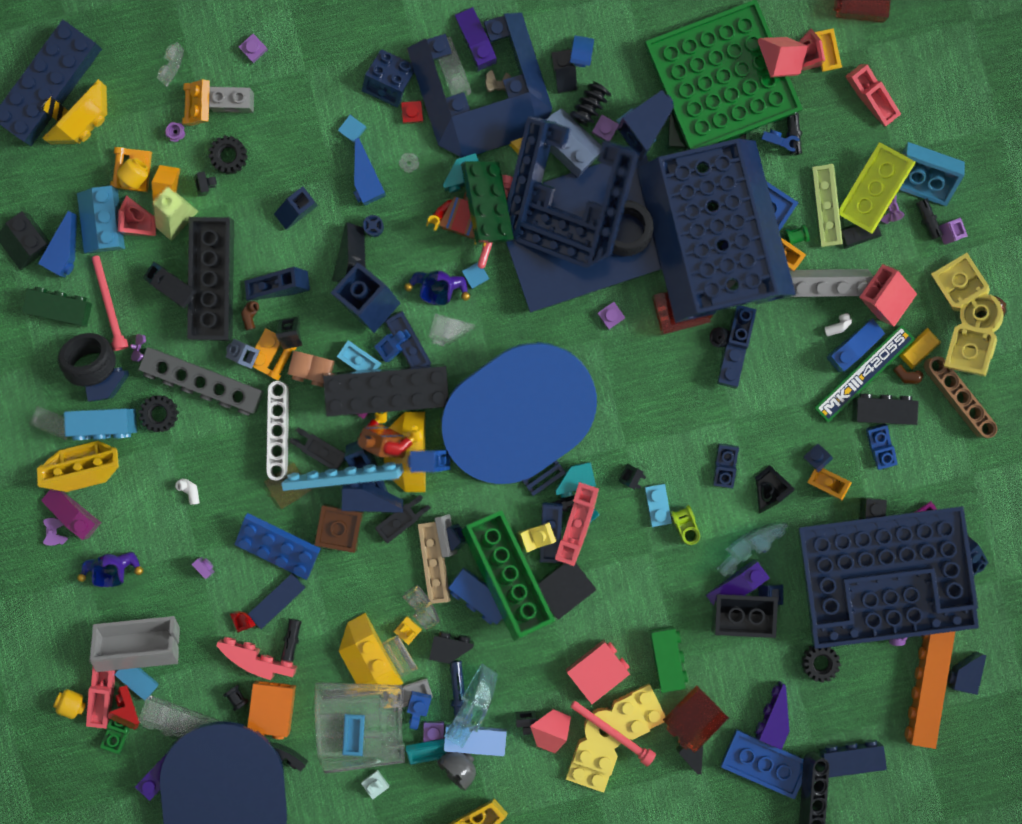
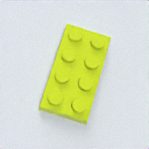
(876, 187)

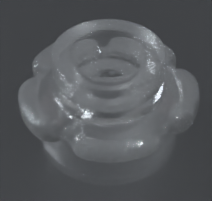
(409, 167)

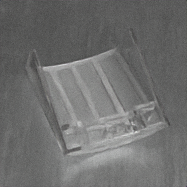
(382, 724)

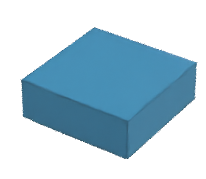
(352, 128)
(475, 275)

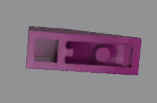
(71, 514)

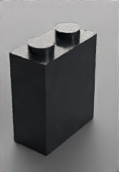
(565, 588)

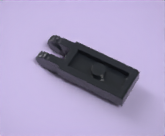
(319, 449)
(399, 522)

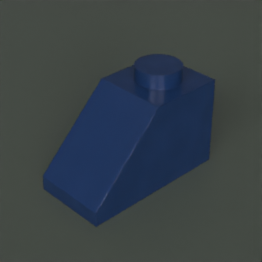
(967, 673)

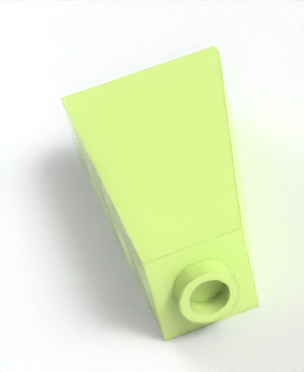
(172, 213)

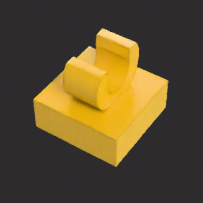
(407, 630)

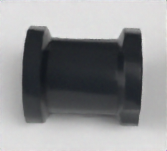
(235, 697)

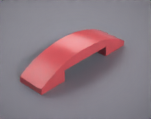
(578, 524)

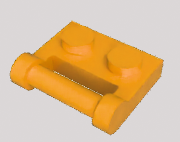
(196, 102)
(144, 156)
(268, 346)

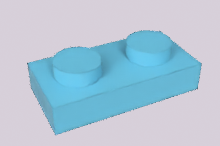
(357, 357)
(658, 505)

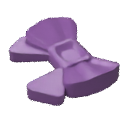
(894, 213)
(137, 355)
(51, 532)

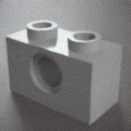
(231, 99)

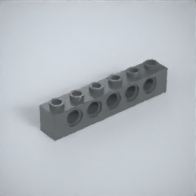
(153, 359)

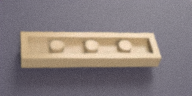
(433, 564)

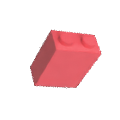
(888, 295)
(598, 671)

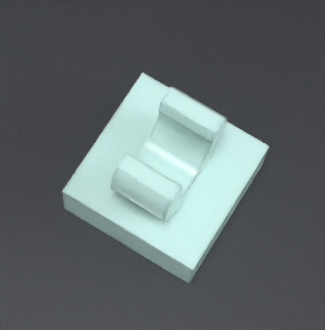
(375, 784)

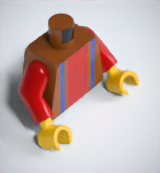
(454, 217)
(385, 441)

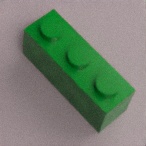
(668, 659)

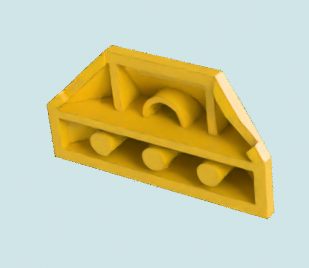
(81, 118)
(78, 467)
(409, 480)
(366, 655)

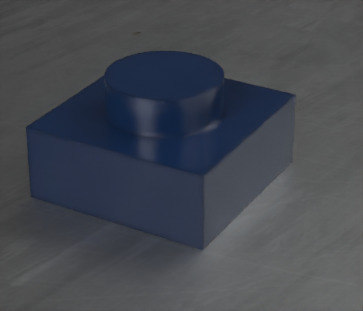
(818, 457)

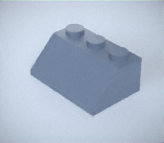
(580, 147)

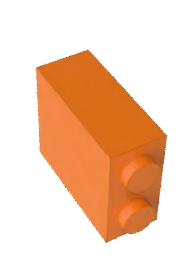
(271, 708)

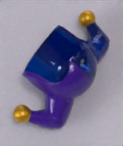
(438, 286)
(109, 569)

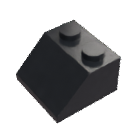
(23, 239)

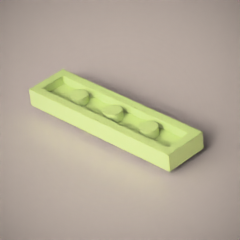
(827, 205)

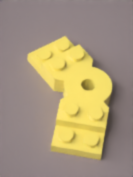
(967, 293)
(596, 754)

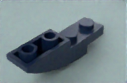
(735, 350)

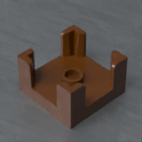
(338, 528)

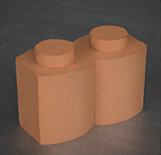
(309, 367)

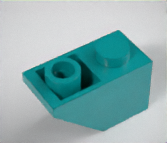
(455, 177)
(575, 474)

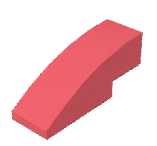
(873, 94)
(100, 698)

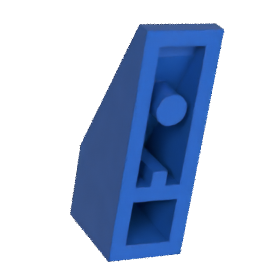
(365, 179)
(61, 250)
(855, 346)
(429, 461)

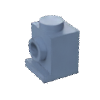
(237, 351)

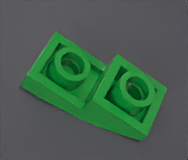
(115, 737)

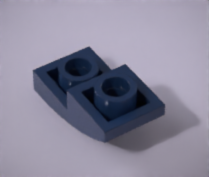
(725, 465)

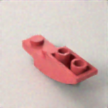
(247, 658)

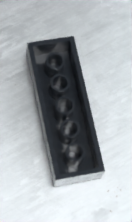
(212, 278)
(385, 390)

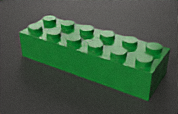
(507, 575)

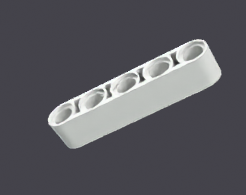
(272, 421)

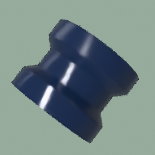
(371, 223)

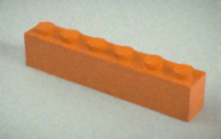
(929, 689)

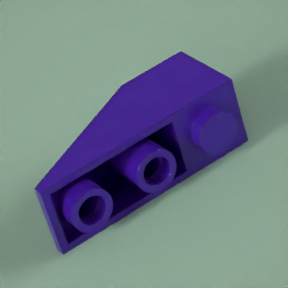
(775, 723)

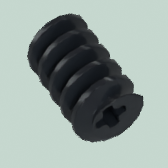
(590, 103)

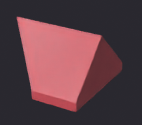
(814, 55)
(135, 219)
(551, 730)

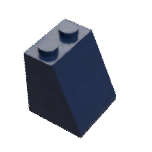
(645, 122)
(366, 297)

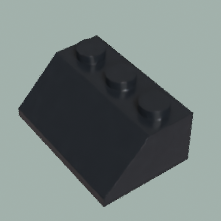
(745, 616)

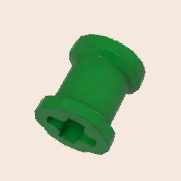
(797, 235)

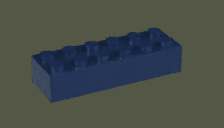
(50, 74)

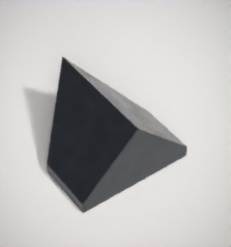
(771, 488)

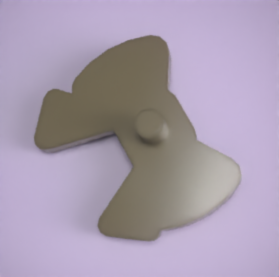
(491, 83)

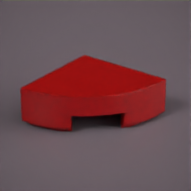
(242, 621)

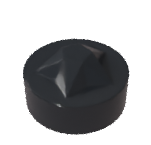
(719, 337)

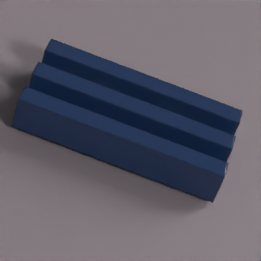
(547, 483)

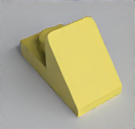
(535, 537)

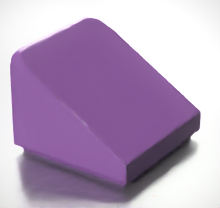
(953, 231)

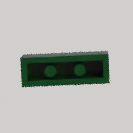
(57, 306)

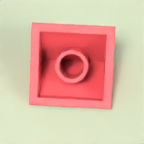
(783, 55)

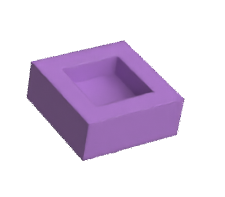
(253, 48)
(605, 128)
(611, 315)
(204, 567)
(433, 731)

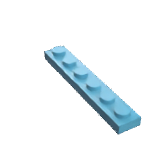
(347, 476)

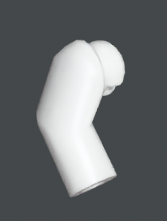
(845, 322)
(190, 489)

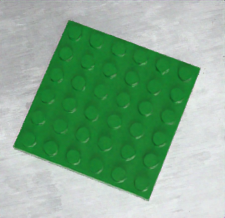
(721, 77)

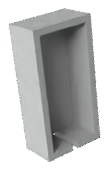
(135, 644)

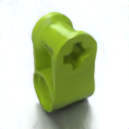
(685, 523)

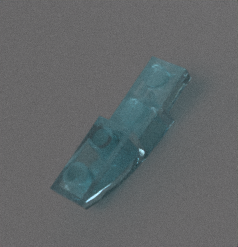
(757, 540)
(476, 704)

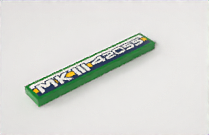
(864, 373)

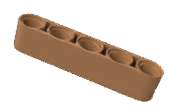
(968, 402)

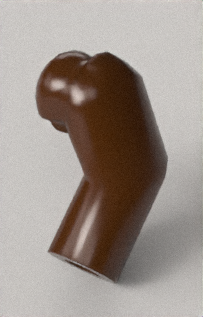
(248, 313)
(908, 377)

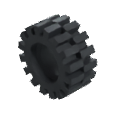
(219, 146)
(146, 413)
(829, 671)

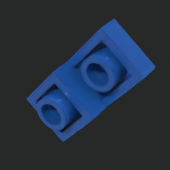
(582, 51)
(881, 446)

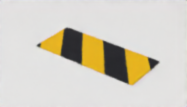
(54, 109)

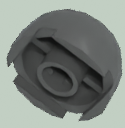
(459, 768)

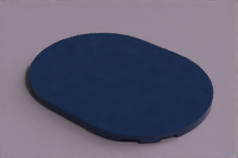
(223, 777)

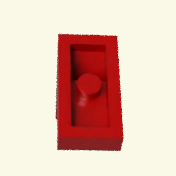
(127, 714)

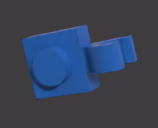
(775, 138)
(390, 346)
(417, 706)

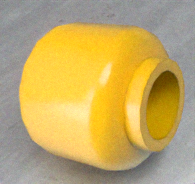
(132, 173)
(69, 704)

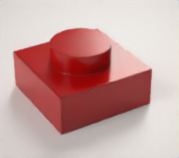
(412, 112)

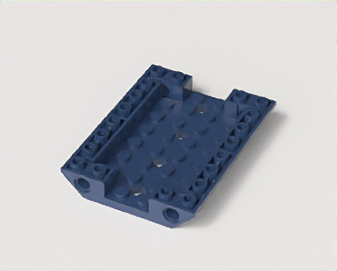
(689, 232)

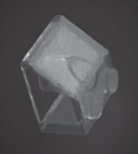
(448, 330)

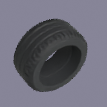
(639, 245)
(93, 372)

